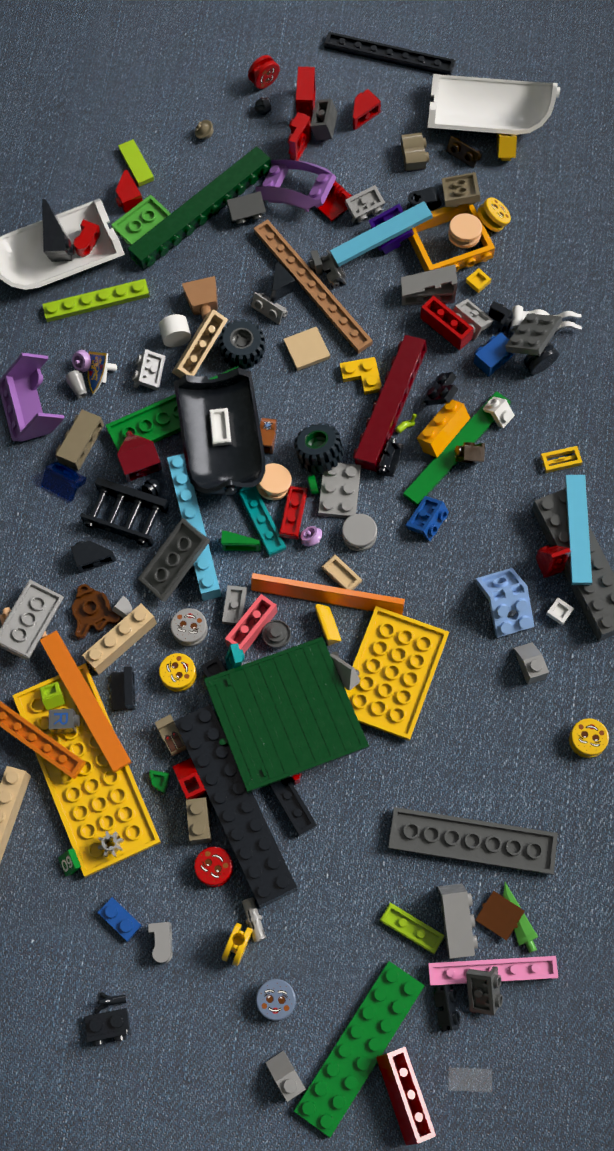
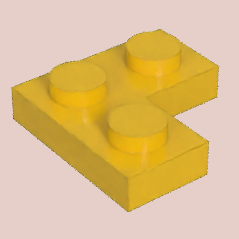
(365, 370)

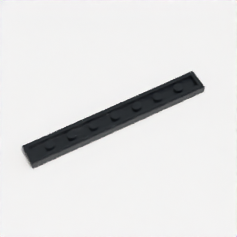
(389, 53)

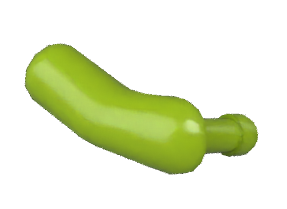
(402, 426)

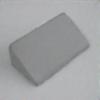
(346, 673)

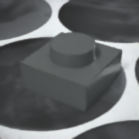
(315, 262)

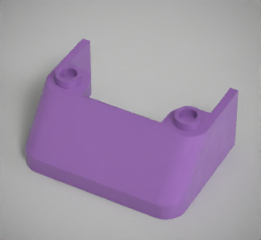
(22, 401)

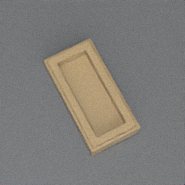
(341, 573)

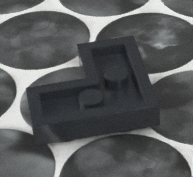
(442, 390)

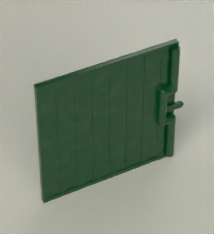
(285, 714)

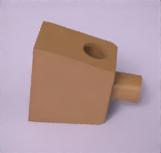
(201, 295)

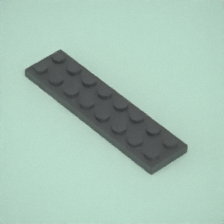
(473, 841)

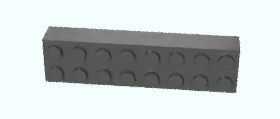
(594, 599)

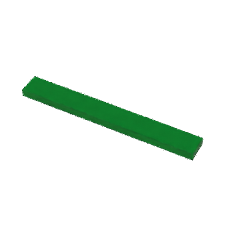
(447, 460)

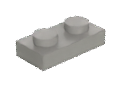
(234, 604)

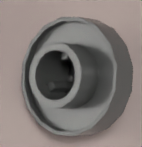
(276, 634)

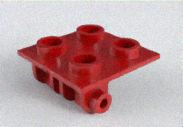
(334, 203)

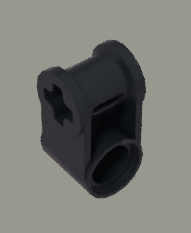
(427, 195)

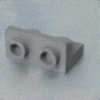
(365, 204)
(473, 316)
(148, 370)

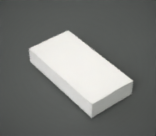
(220, 427)

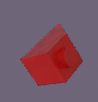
(365, 108)
(127, 193)

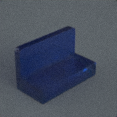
(62, 480)

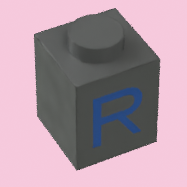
(63, 721)

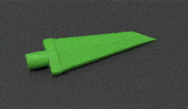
(524, 933)

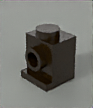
(470, 452)

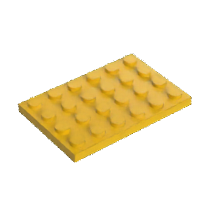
(395, 671)

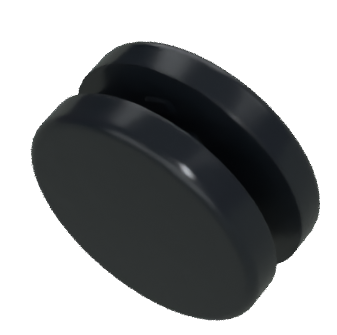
(539, 363)

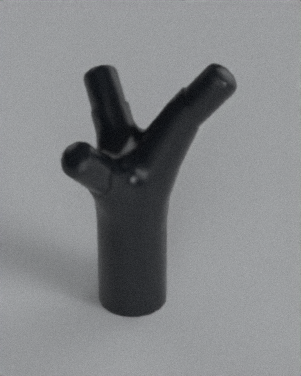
(109, 1001)

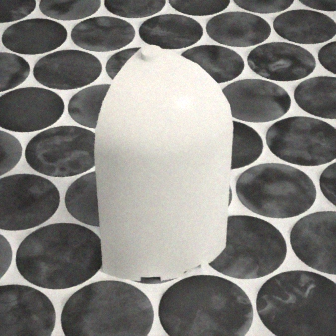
(490, 104)
(28, 267)

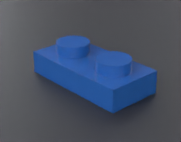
(120, 919)

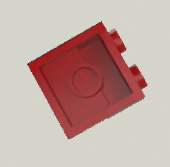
(299, 136)

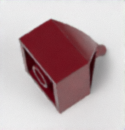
(138, 457)

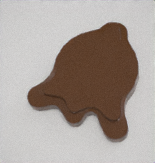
(92, 610)

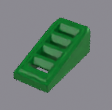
(236, 542)

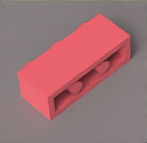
(252, 623)

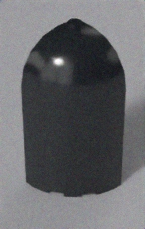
(223, 467)

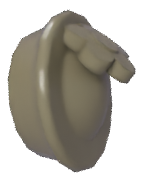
(204, 129)

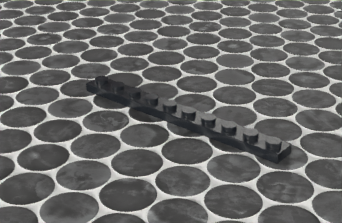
(284, 789)

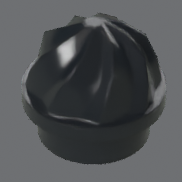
(263, 106)
(151, 487)

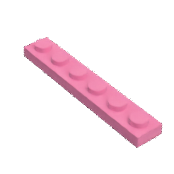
(510, 969)

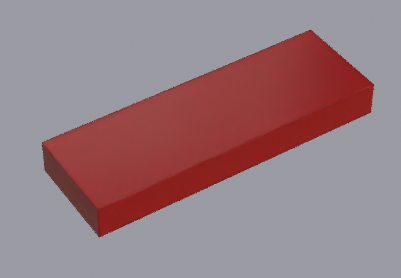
(293, 512)

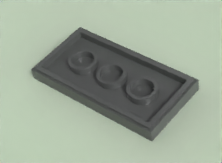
(174, 560)

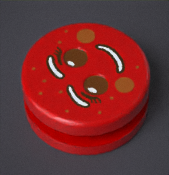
(263, 72)
(213, 866)

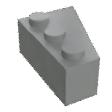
(420, 287)
(458, 921)

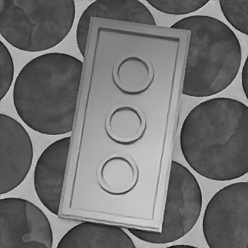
(29, 619)

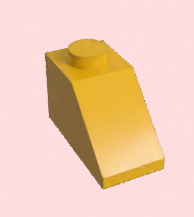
(506, 146)

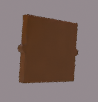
(500, 915)

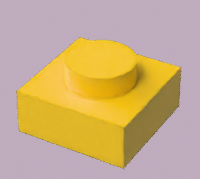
(478, 280)

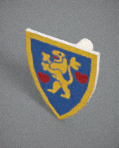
(98, 370)

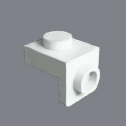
(499, 410)

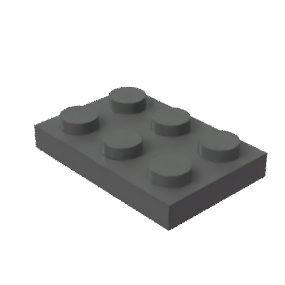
(533, 334)

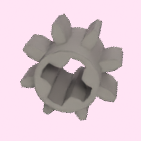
(109, 838)

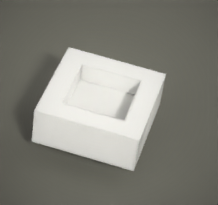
(560, 611)

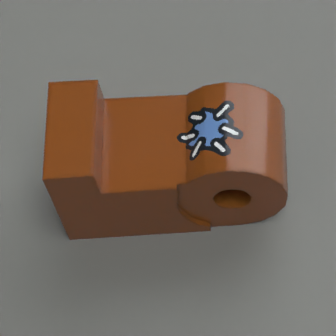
(268, 433)

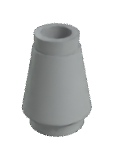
(76, 383)

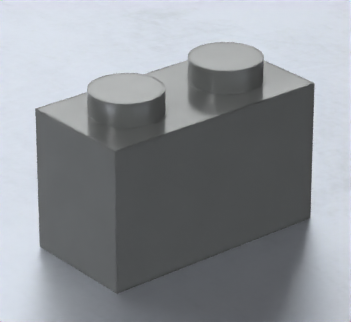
(324, 119)
(246, 207)

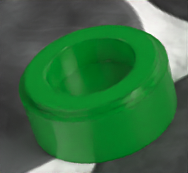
(313, 484)

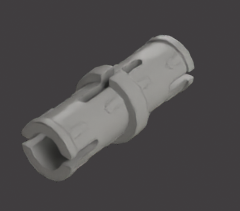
(253, 919)

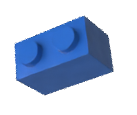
(493, 354)

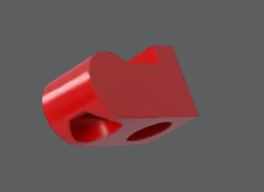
(87, 239)

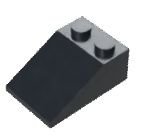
(55, 240)

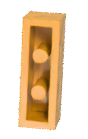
(443, 428)

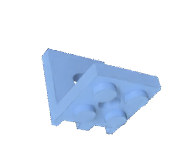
(507, 593)

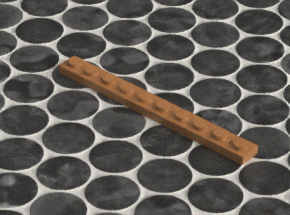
(313, 286)

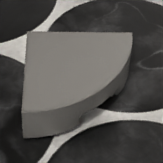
(122, 607)

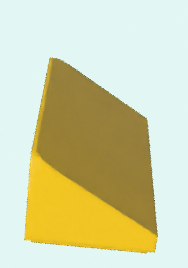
(327, 624)

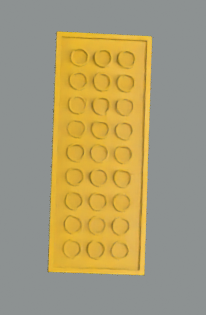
(97, 796)

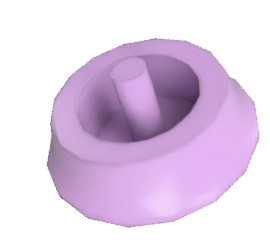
(81, 361)
(311, 536)

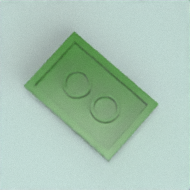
(140, 220)

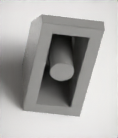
(531, 663)
(285, 1076)

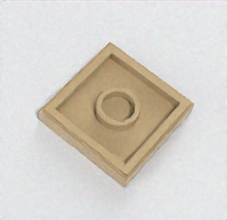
(306, 348)

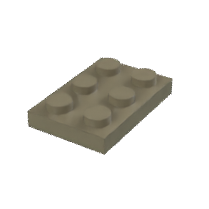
(461, 190)

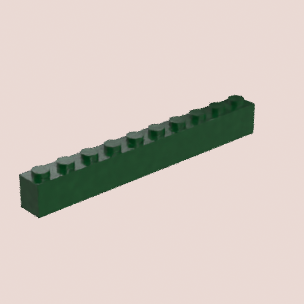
(199, 208)

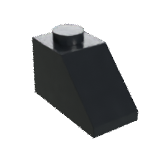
(91, 555)

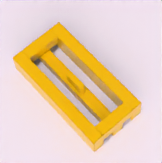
(544, 456)

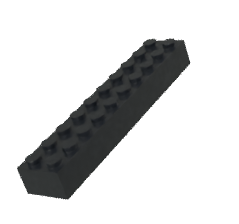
(235, 807)

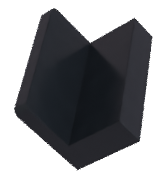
(123, 690)

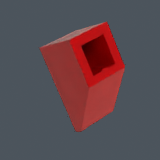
(189, 780)

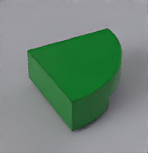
(159, 780)

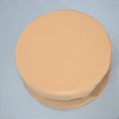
(465, 230)
(274, 482)

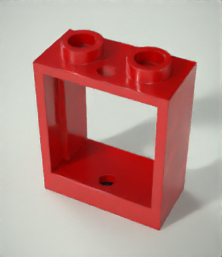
(305, 91)

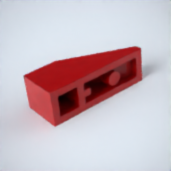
(552, 559)

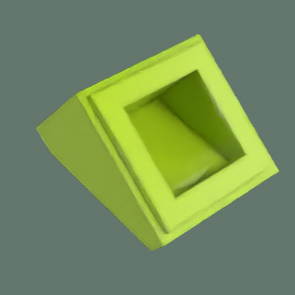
(52, 695)

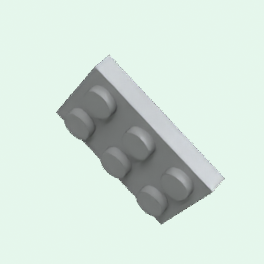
(340, 491)

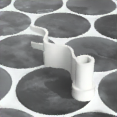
(518, 316)

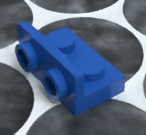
(428, 517)

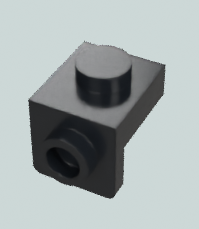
(501, 314)

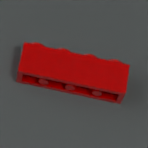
(406, 1096)

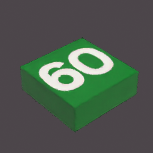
(69, 862)

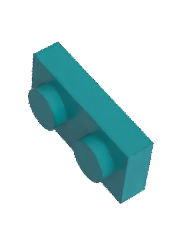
(234, 656)

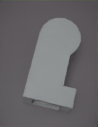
(163, 941)

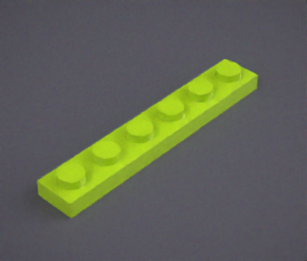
(96, 300)

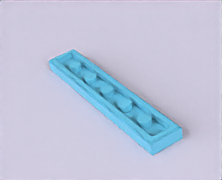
(381, 233)
(578, 530)

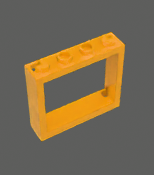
(462, 261)

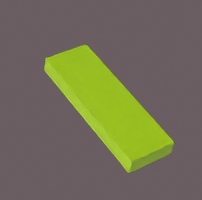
(136, 162)
(412, 928)

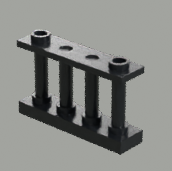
(122, 494)

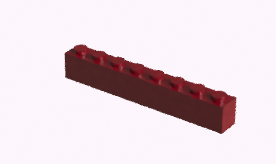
(390, 402)

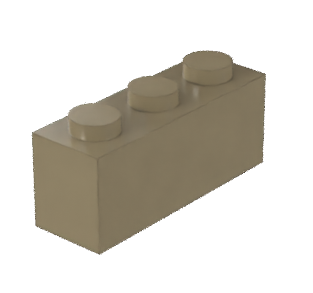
(79, 439)

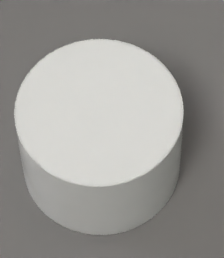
(174, 330)

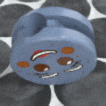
(276, 1000)

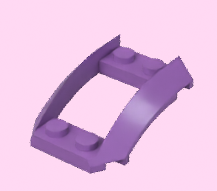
(274, 193)

